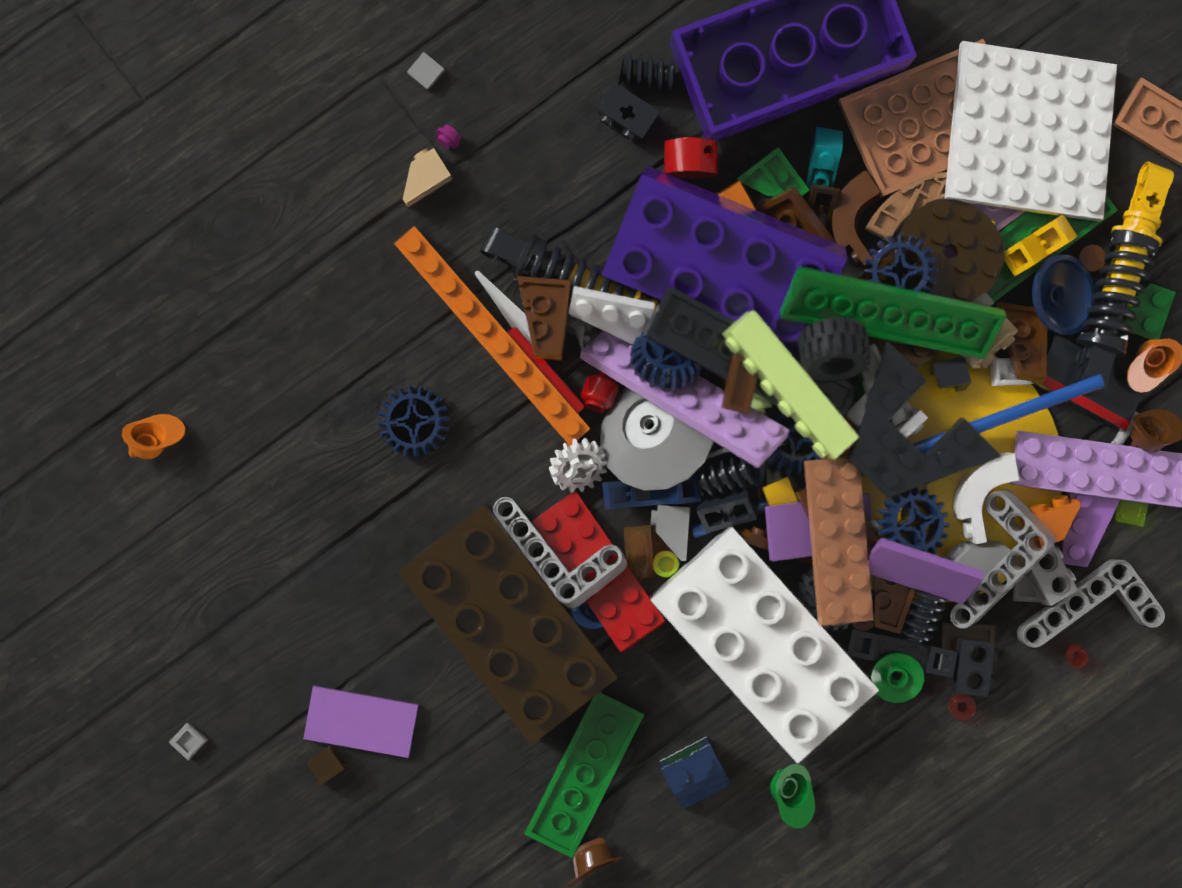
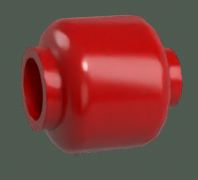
(599, 392)

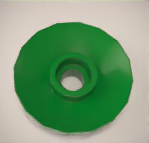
(897, 688)

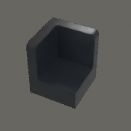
(951, 373)

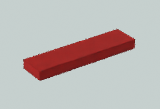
(546, 370)

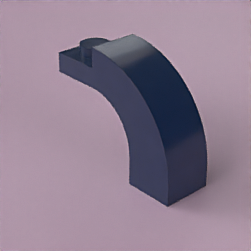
(621, 495)

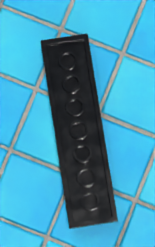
(698, 336)

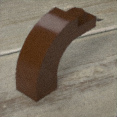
(850, 206)

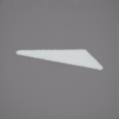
(510, 311)

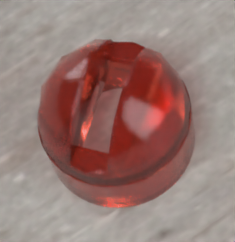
(1082, 656)

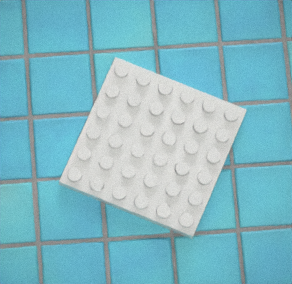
(1030, 131)

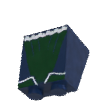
(694, 772)

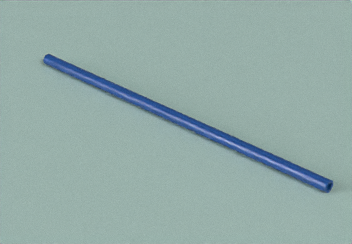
(988, 422)

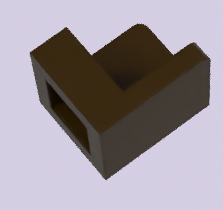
(326, 764)

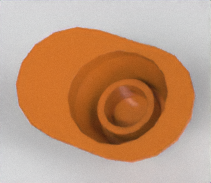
(1154, 363)
(151, 435)

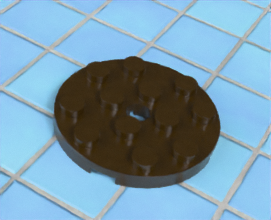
(969, 234)

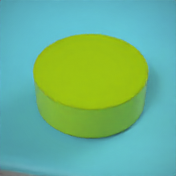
(665, 564)

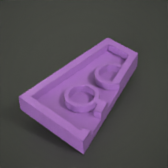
(1087, 528)

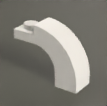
(974, 488)

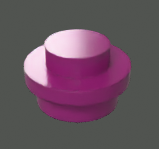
(448, 137)

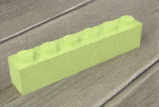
(790, 386)

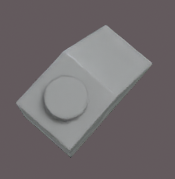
(672, 526)
(979, 556)

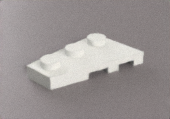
(612, 313)

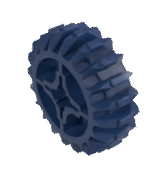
(924, 270)
(661, 366)
(413, 408)
(791, 461)
(911, 513)

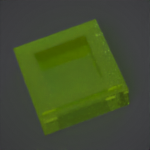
(1131, 512)

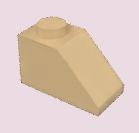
(425, 176)

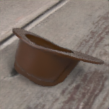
(1155, 430)
(590, 858)

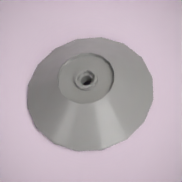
(652, 456)

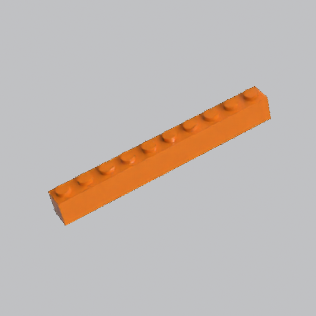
(492, 336)

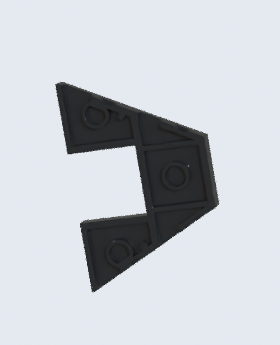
(888, 455)

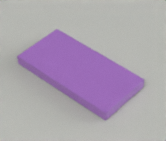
(790, 530)
(923, 571)
(361, 721)

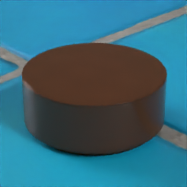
(1092, 257)

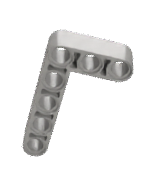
(549, 559)
(1008, 565)
(1088, 600)

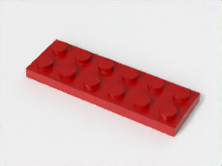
(620, 604)

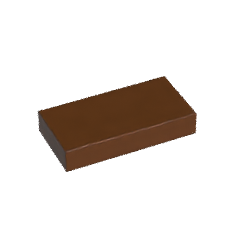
(739, 387)

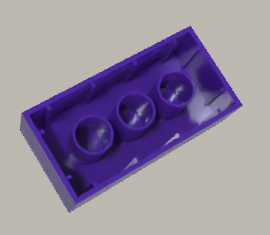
(785, 57)
(715, 252)

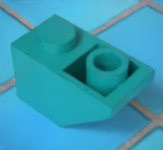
(824, 157)

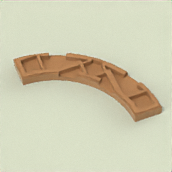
(905, 202)

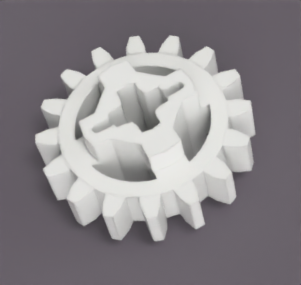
(578, 465)

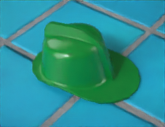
(794, 795)

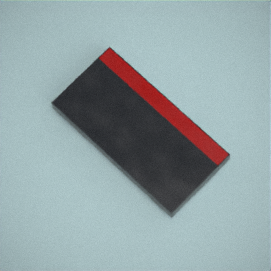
(1113, 406)

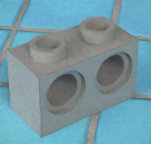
(1042, 578)

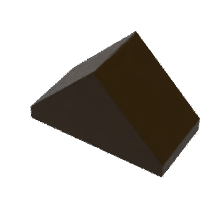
(823, 202)

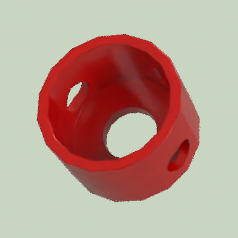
(691, 158)

